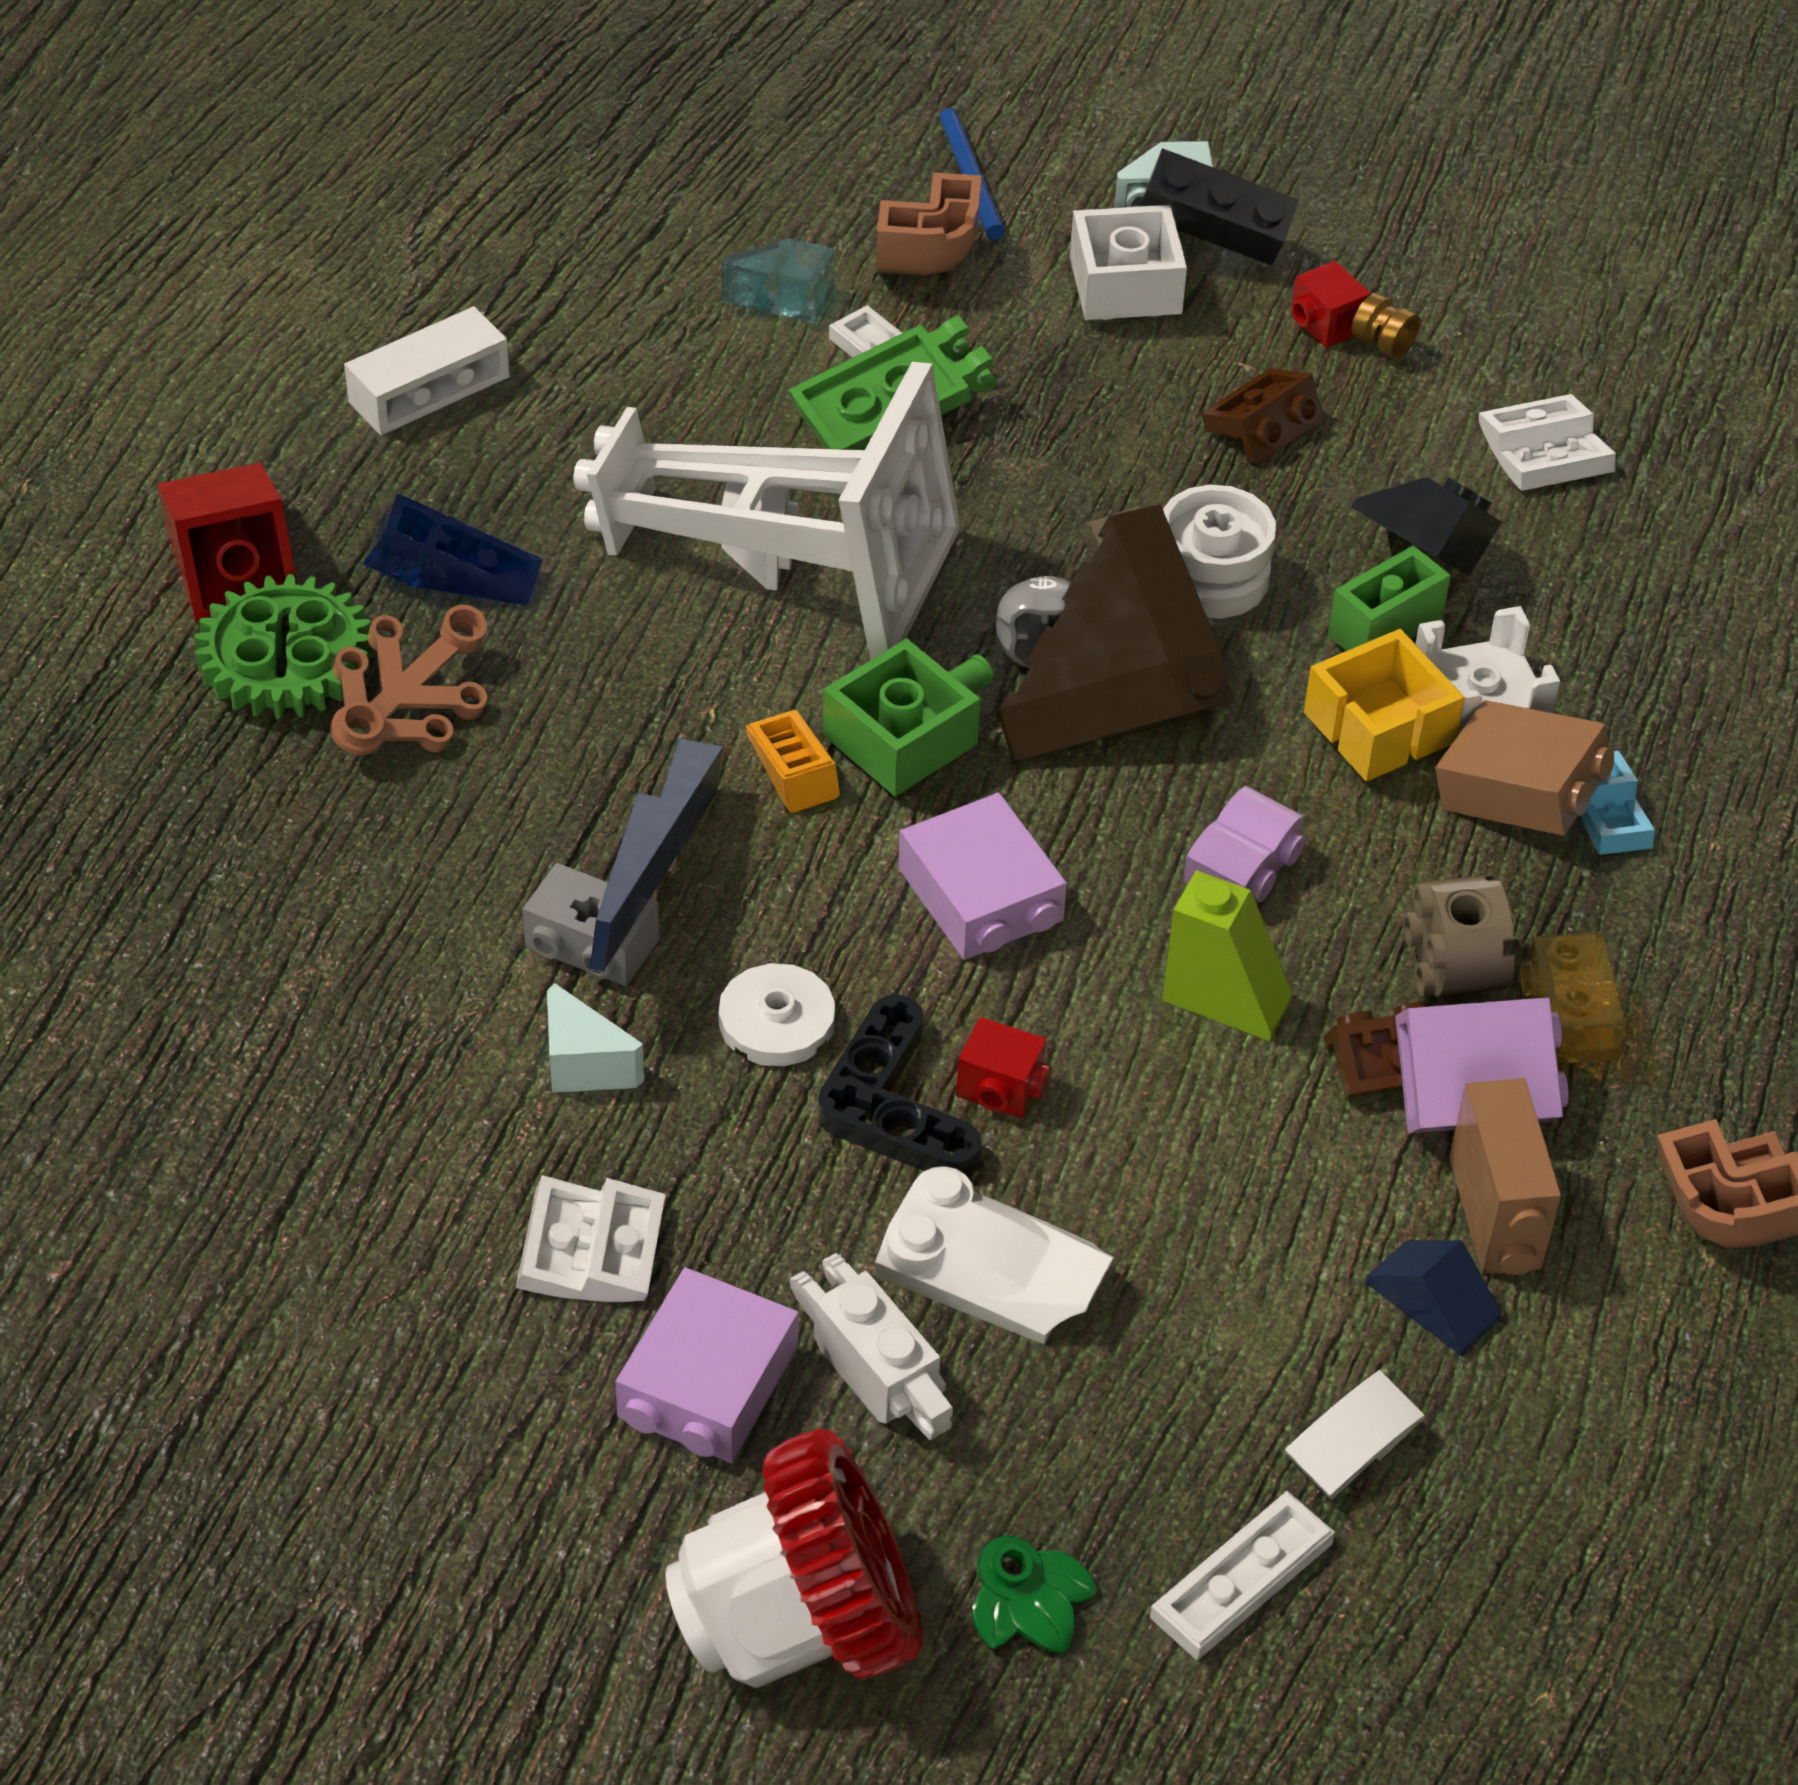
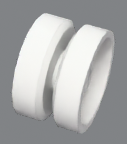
(1225, 546)

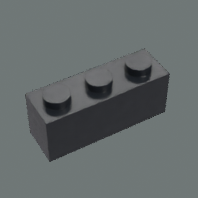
(1221, 206)

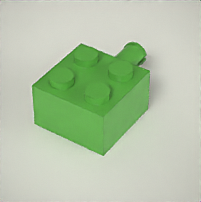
(905, 714)

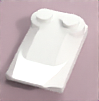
(988, 1257)

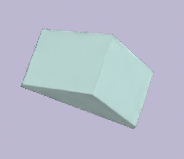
(588, 1048)

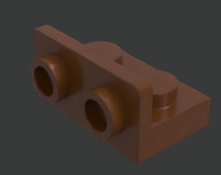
(1267, 412)
(1368, 1051)

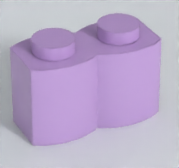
(1248, 843)

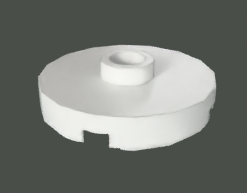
(771, 1035)

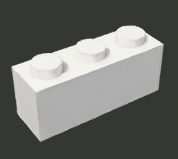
(427, 370)

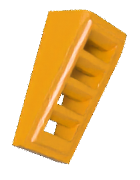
(796, 766)

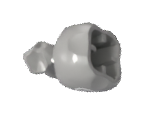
(1026, 612)

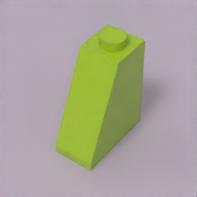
(1224, 959)

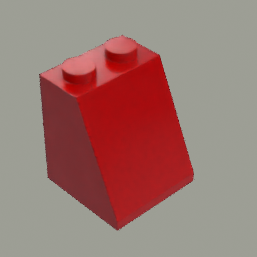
(226, 533)

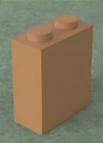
(1524, 767)
(1504, 1176)

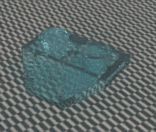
(781, 278)

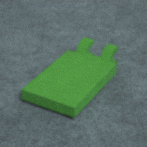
(851, 398)

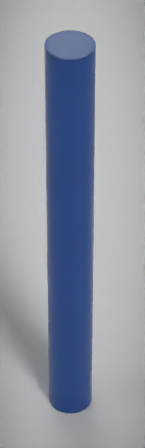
(968, 165)

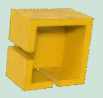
(1383, 704)

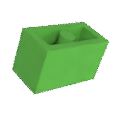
(1389, 597)

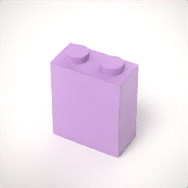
(982, 876)
(1477, 1043)
(707, 1365)

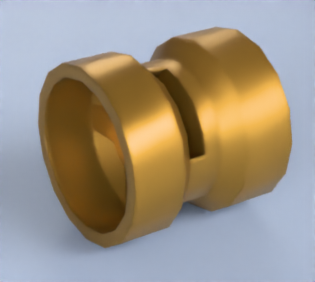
(1386, 326)

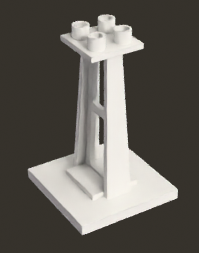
(892, 502)

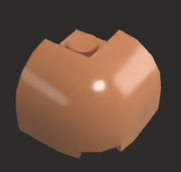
(931, 235)
(1733, 1190)

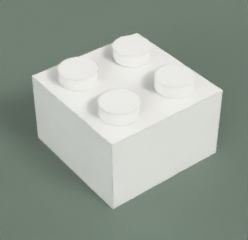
(1128, 262)

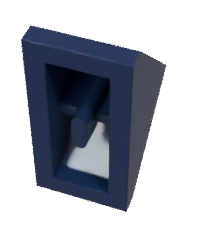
(1439, 1290)

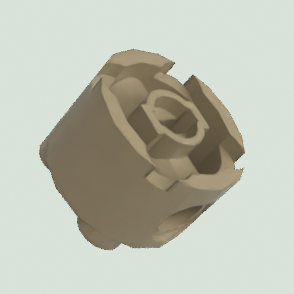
(1460, 936)

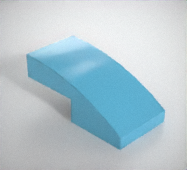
(1614, 815)

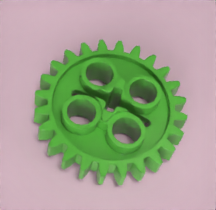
(245, 641)

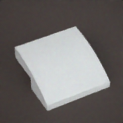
(1546, 442)
(591, 1241)

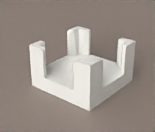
(1492, 668)

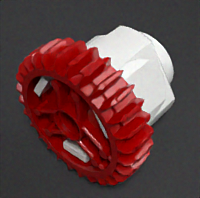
(798, 1573)

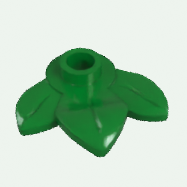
(1032, 1602)

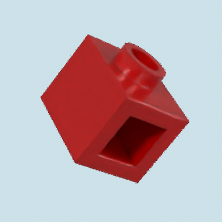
(1327, 302)
(1002, 1068)

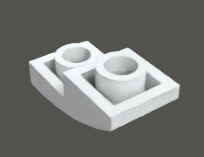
(1354, 1434)

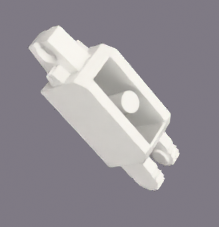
(875, 1347)

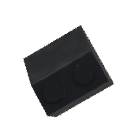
(1437, 518)

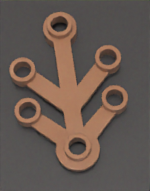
(406, 687)

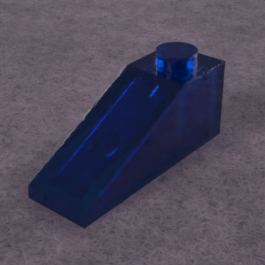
(449, 555)

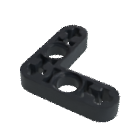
(873, 1094)

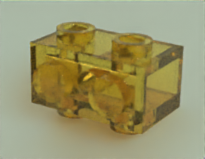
(1582, 991)

